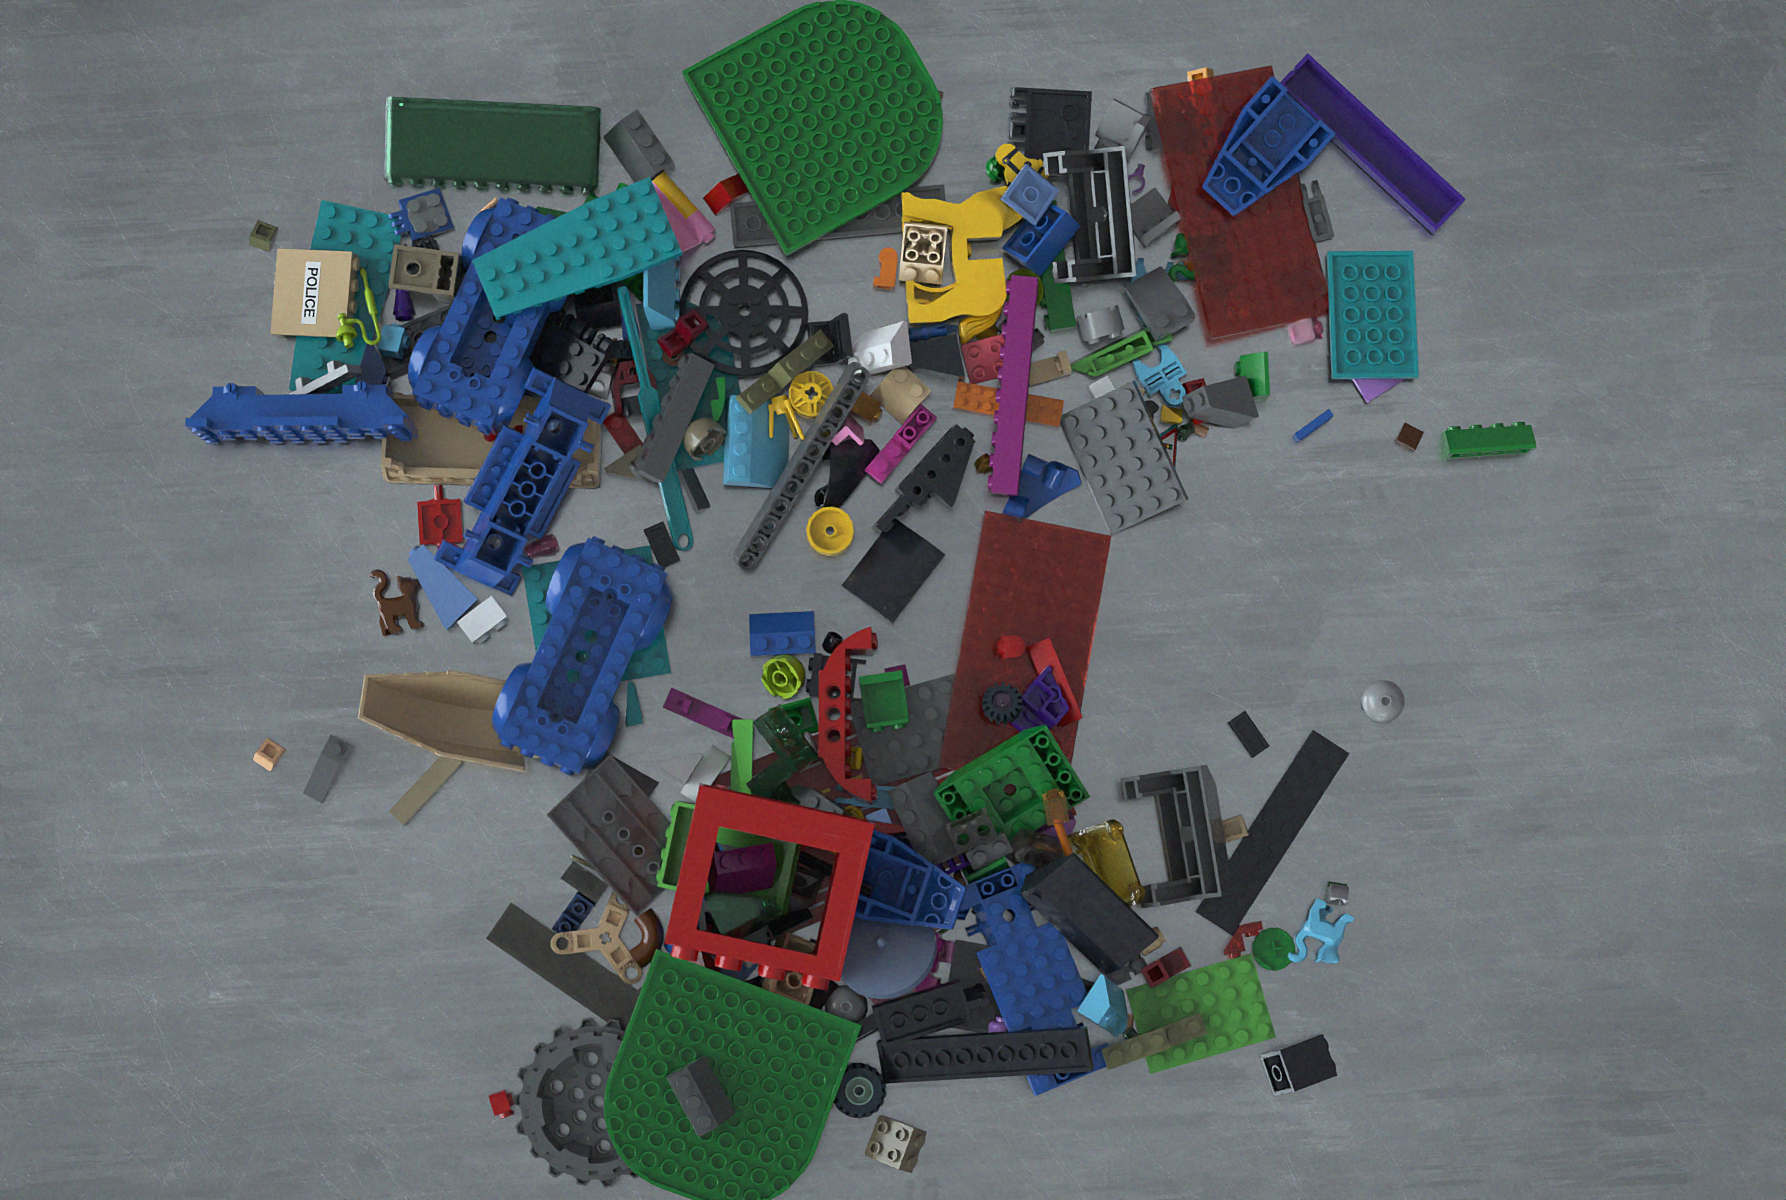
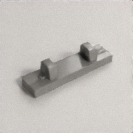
(336, 376)

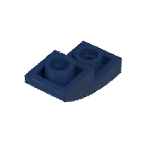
(574, 914)

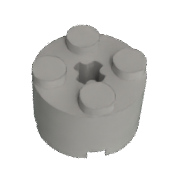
(1100, 324)

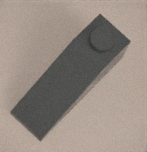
(327, 768)

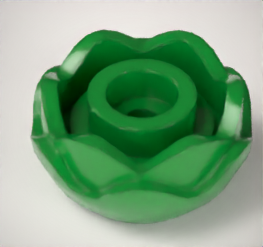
(994, 170)

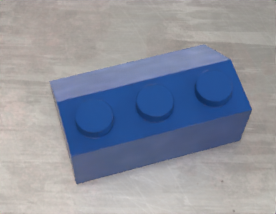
(1040, 243)
(782, 634)

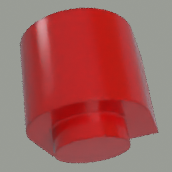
(1011, 646)
(501, 1104)

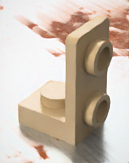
(1050, 368)

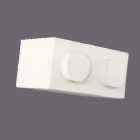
(483, 620)

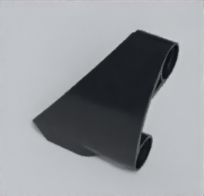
(847, 470)

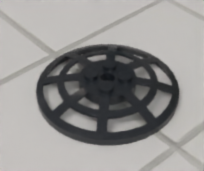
(753, 322)

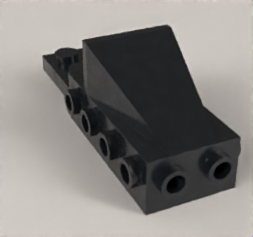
(943, 479)

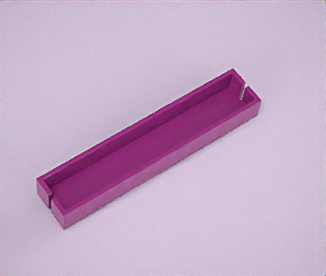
(1014, 385)

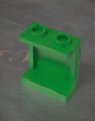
(884, 700)

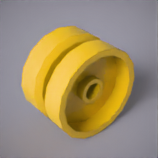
(830, 544)

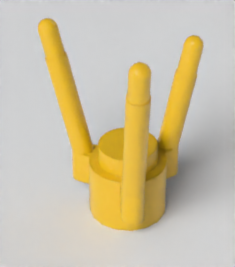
(783, 406)

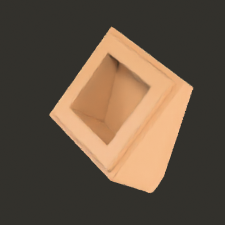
(268, 754)

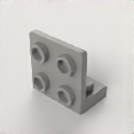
(1123, 126)
(1152, 217)

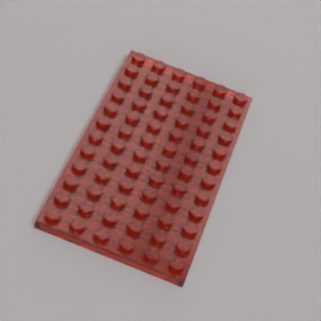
(1248, 266)
(1033, 585)

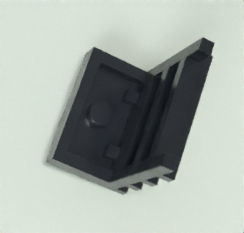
(838, 333)
(818, 663)

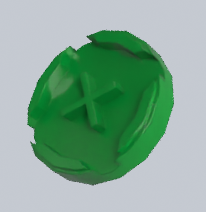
(1272, 949)

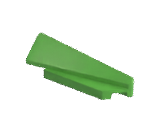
(1118, 352)
(742, 755)

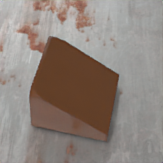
(1409, 437)

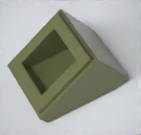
(262, 235)

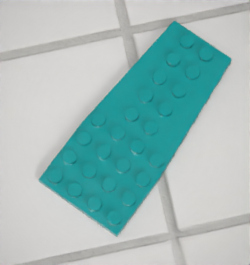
(373, 240)
(580, 250)

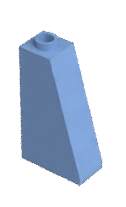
(445, 592)

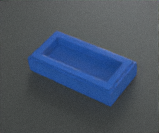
(1313, 425)

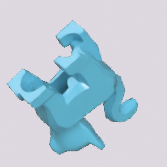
(1322, 930)

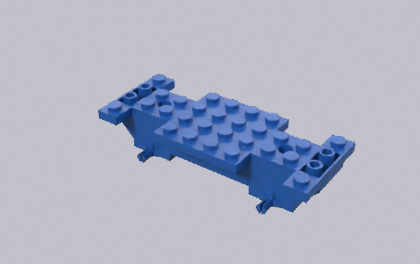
(300, 417)
(523, 482)
(1026, 965)

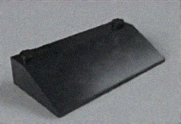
(1088, 913)

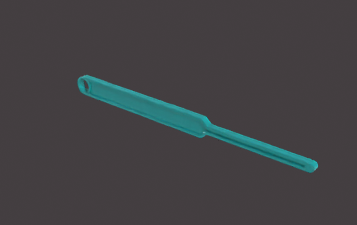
(650, 407)

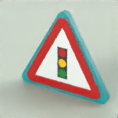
(1169, 439)

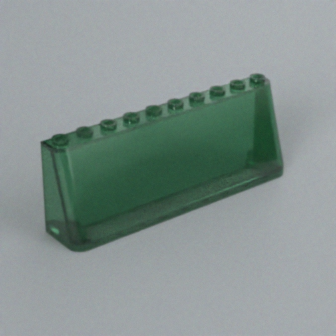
(492, 144)

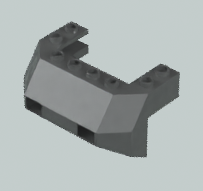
(1102, 210)
(1190, 834)

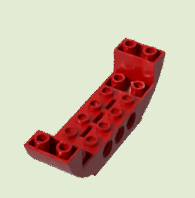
(832, 679)

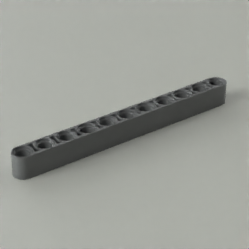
(801, 455)

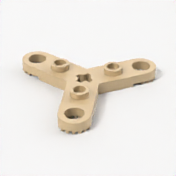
(589, 940)

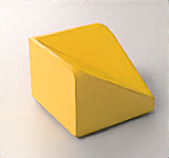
(1170, 415)

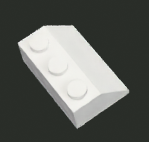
(882, 348)

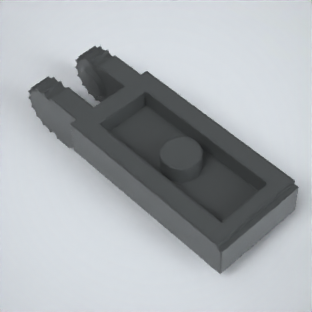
(1317, 213)

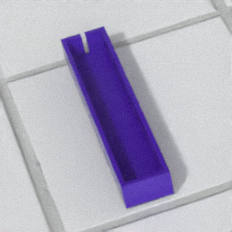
(1373, 145)

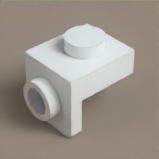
(602, 383)

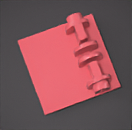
(983, 358)

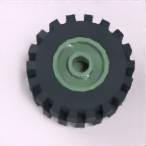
(860, 1091)

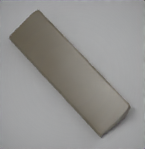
(424, 788)

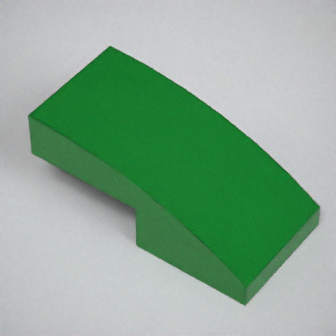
(719, 404)

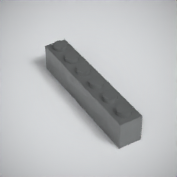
(673, 417)

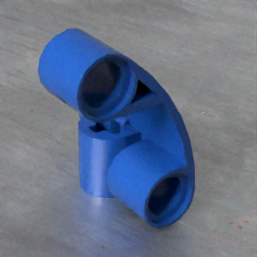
(1039, 485)

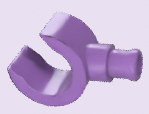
(1139, 175)

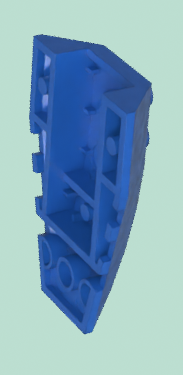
(1265, 148)
(907, 887)

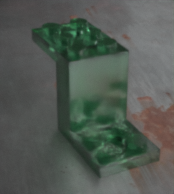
(793, 753)

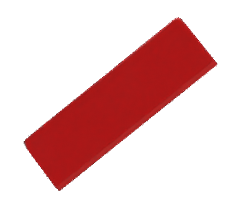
(1044, 655)

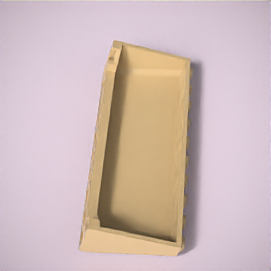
(454, 453)

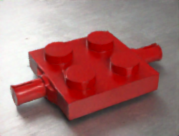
(440, 519)

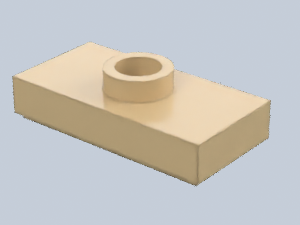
(1234, 828)

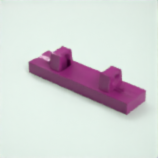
(700, 712)

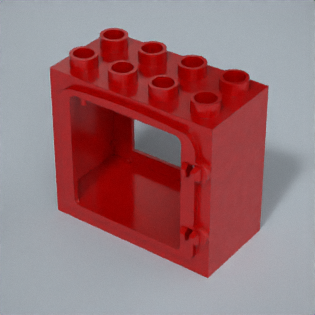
(782, 821)

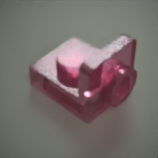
(1305, 330)

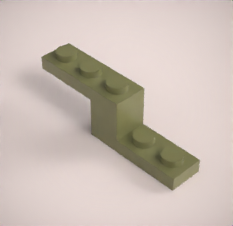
(784, 372)
(1153, 1041)

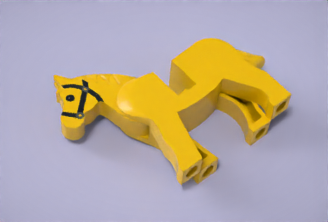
(978, 283)

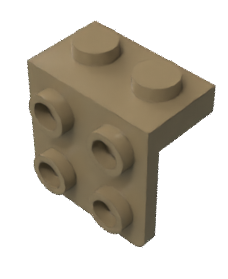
(895, 1144)

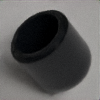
(831, 641)

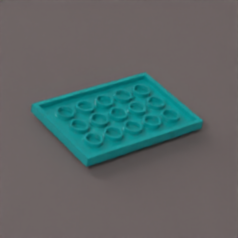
(1372, 315)

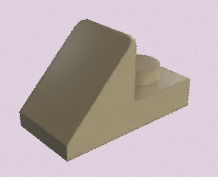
(621, 466)

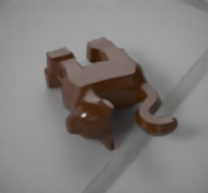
(396, 607)

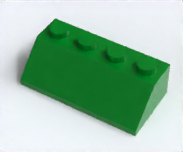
(1488, 441)

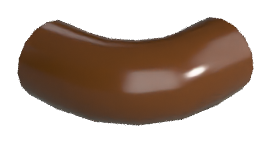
(651, 938)

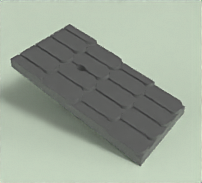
(606, 822)

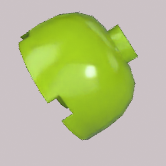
(783, 675)

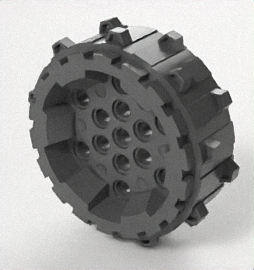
(545, 1109)

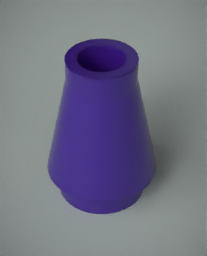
(403, 307)

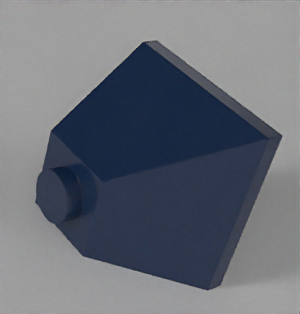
(372, 368)

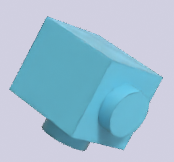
(393, 341)

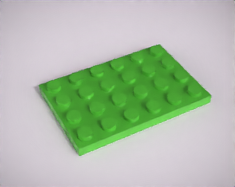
(1224, 995)

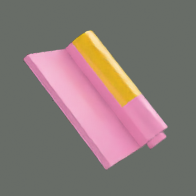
(684, 217)

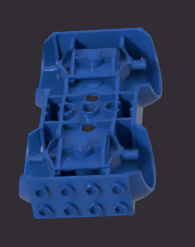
(453, 363)
(626, 608)

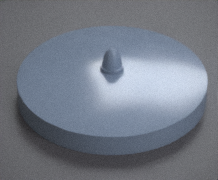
(887, 958)

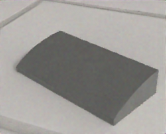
(414, 329)

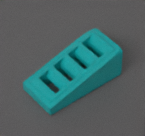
(633, 710)

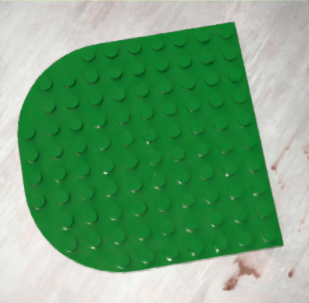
(821, 115)
(769, 1056)

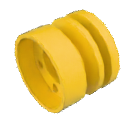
(802, 384)

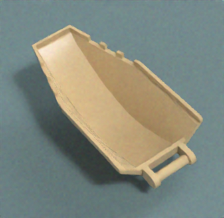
(440, 713)

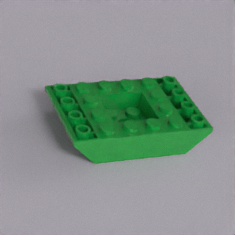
(1026, 760)

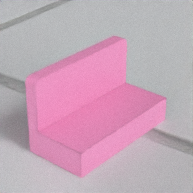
(852, 428)

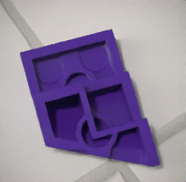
(1041, 703)

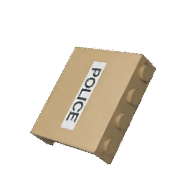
(312, 291)

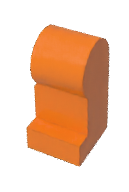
(888, 260)

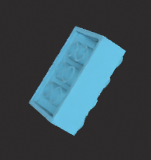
(661, 295)
(749, 452)

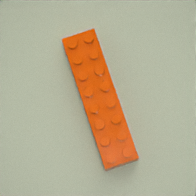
(982, 401)

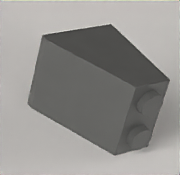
(1222, 403)

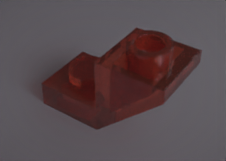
(1236, 944)

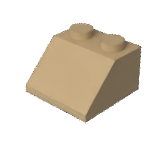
(901, 393)

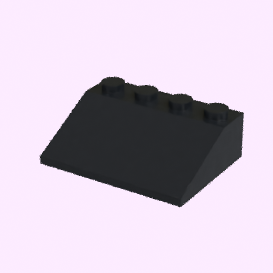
(893, 571)

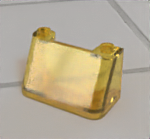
(1109, 857)

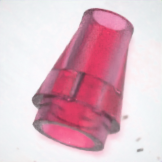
(544, 546)

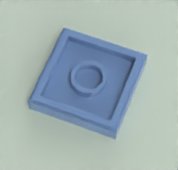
(1030, 194)

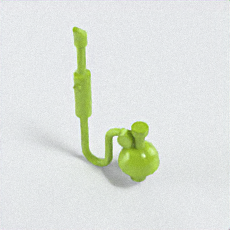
(346, 331)

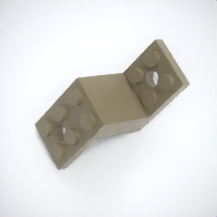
(438, 272)

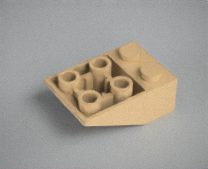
(923, 253)

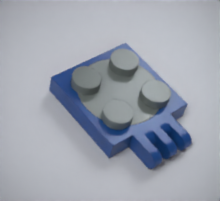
(422, 215)

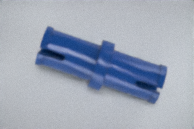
(926, 332)

